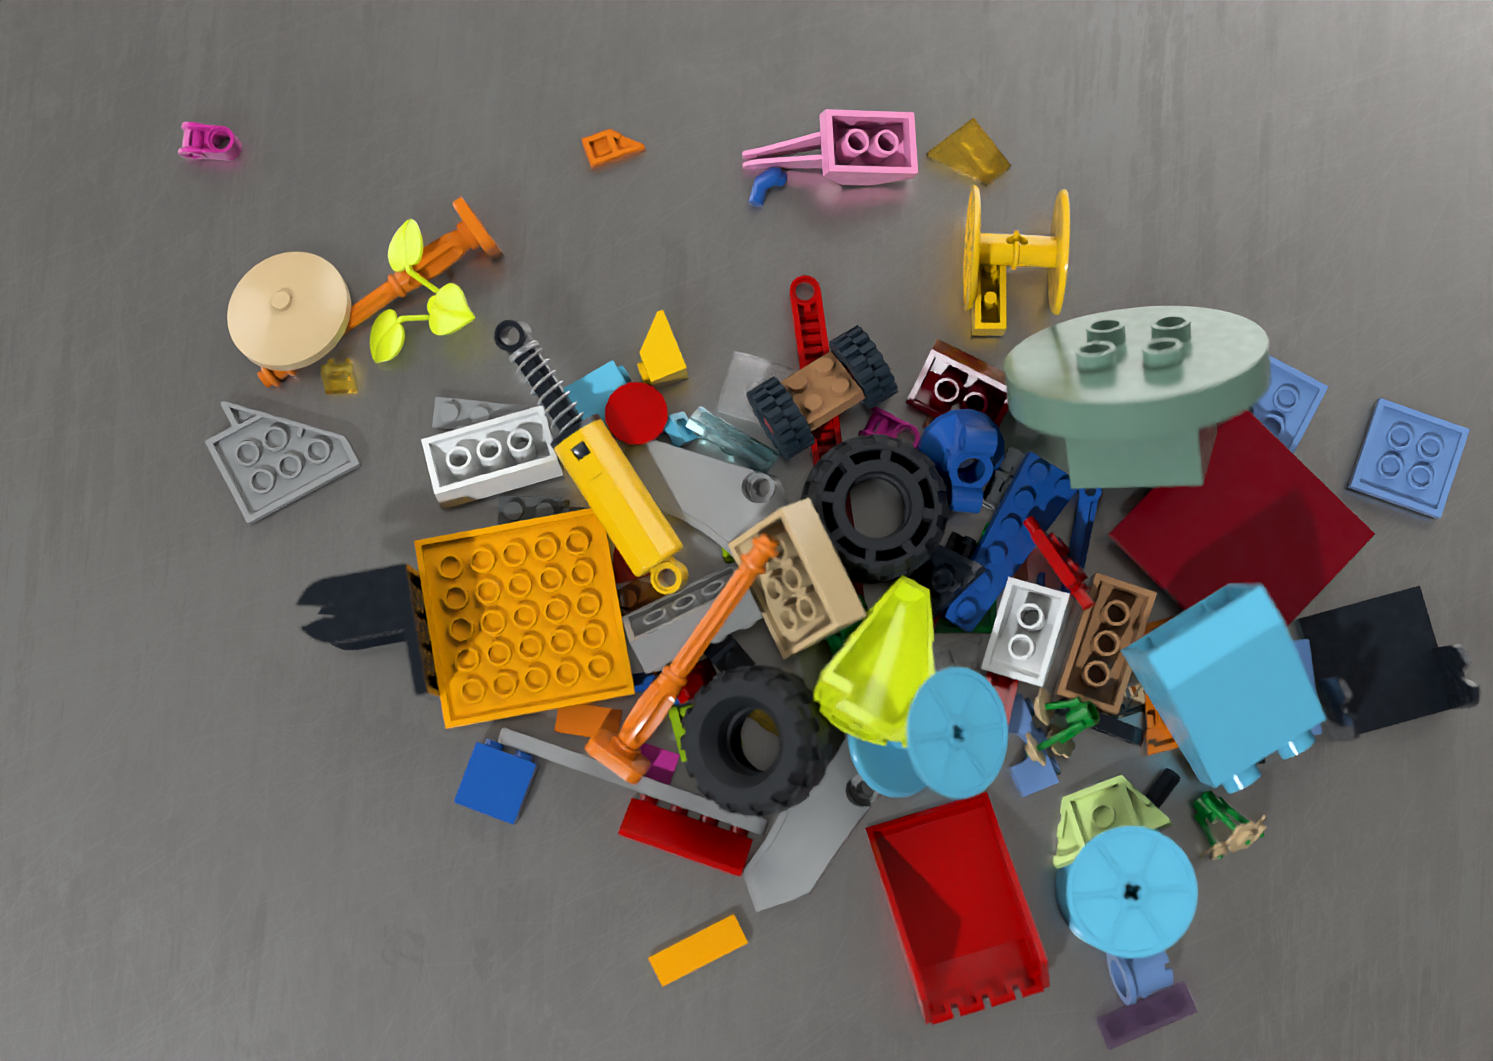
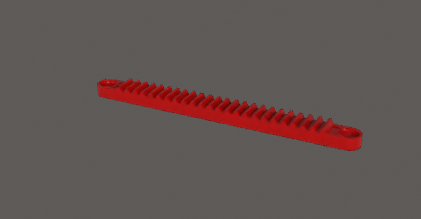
(811, 345)

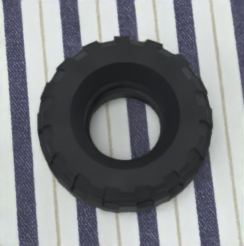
(915, 480)
(715, 746)

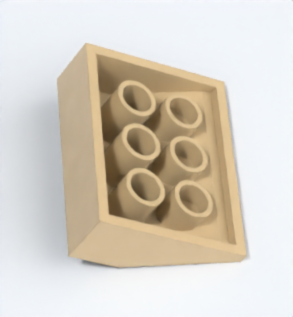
(805, 587)

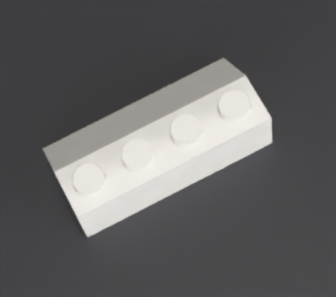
(491, 457)

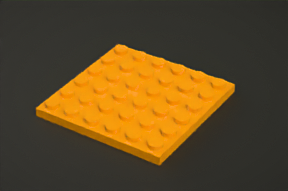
(523, 618)

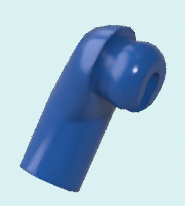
(763, 182)

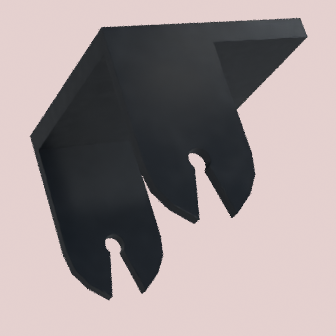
(376, 611)
(1383, 665)

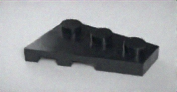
(946, 577)

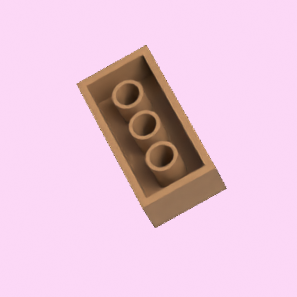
(1093, 659)

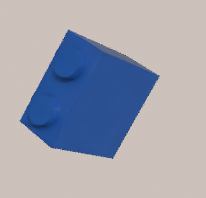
(496, 781)

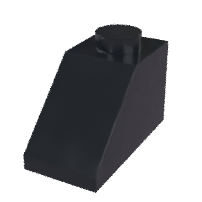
(728, 654)

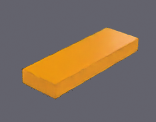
(698, 950)

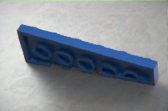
(1035, 491)

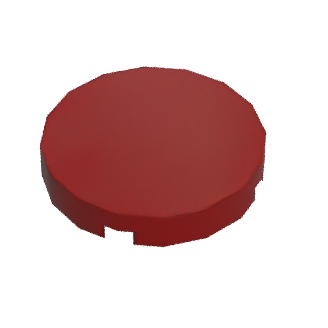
(636, 413)

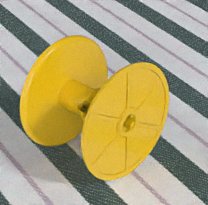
(1017, 250)

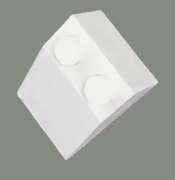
(1027, 631)

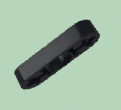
(1113, 728)

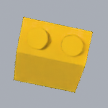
(660, 356)

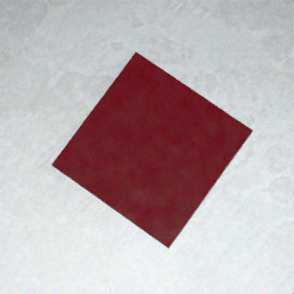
(1249, 523)

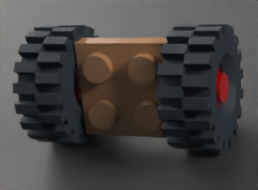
(822, 391)

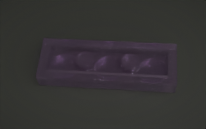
(1146, 1015)

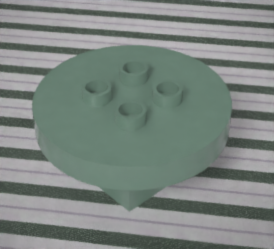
(1138, 390)

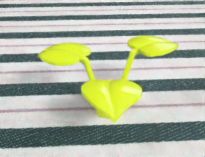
(446, 309)

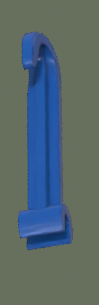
(1081, 532)

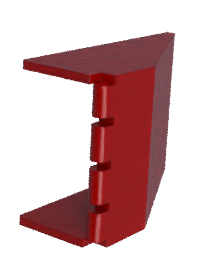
(958, 908)

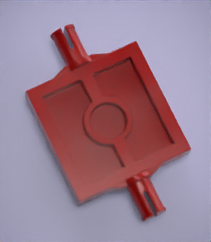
(1067, 570)

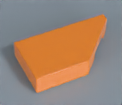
(609, 147)

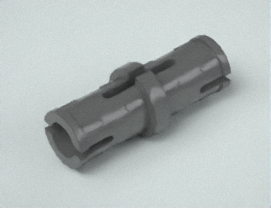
(1002, 478)

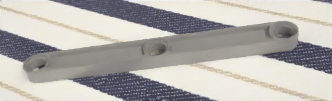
(645, 786)

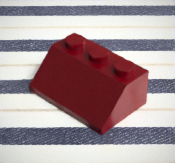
(959, 381)

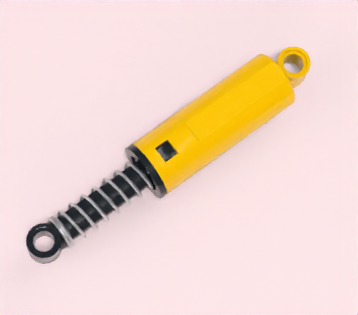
(599, 469)

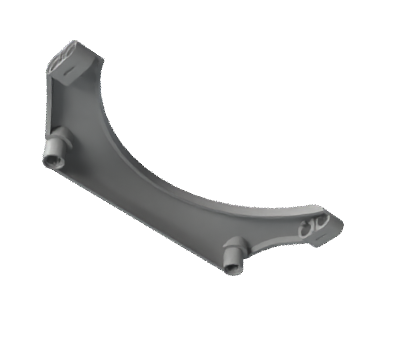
(810, 834)

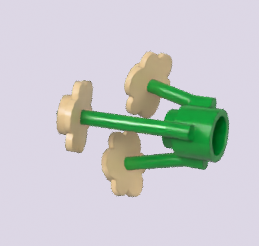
(1081, 717)
(1213, 809)

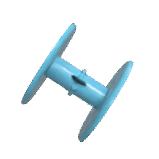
(952, 740)
(1156, 900)

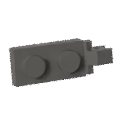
(525, 507)

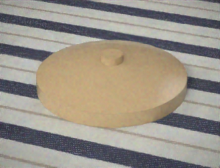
(289, 311)

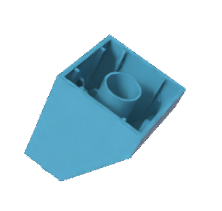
(1228, 685)

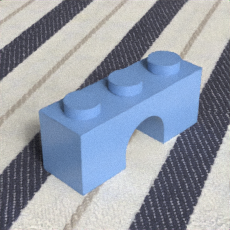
(1030, 775)

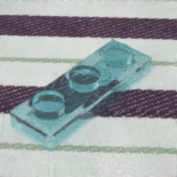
(732, 440)

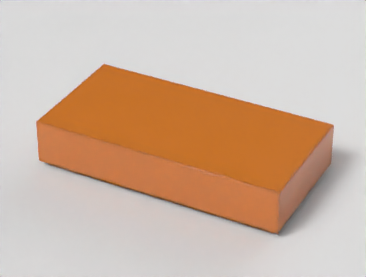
(587, 720)

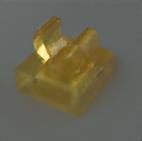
(339, 377)

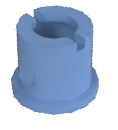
(1139, 975)

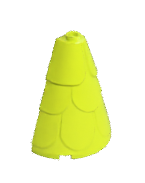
(881, 666)

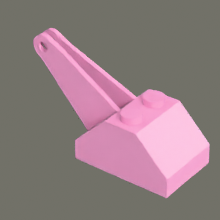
(854, 146)

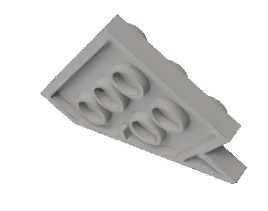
(275, 459)

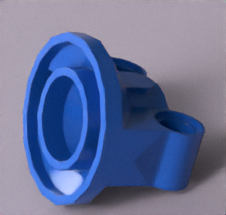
(956, 438)

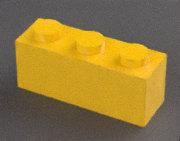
(989, 305)

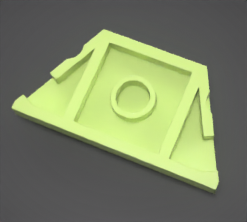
(1099, 809)

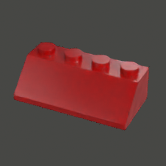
(686, 836)

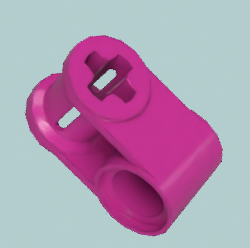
(203, 142)
(888, 426)

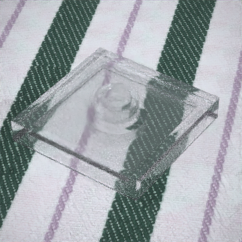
(743, 375)

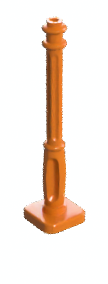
(435, 260)
(622, 750)

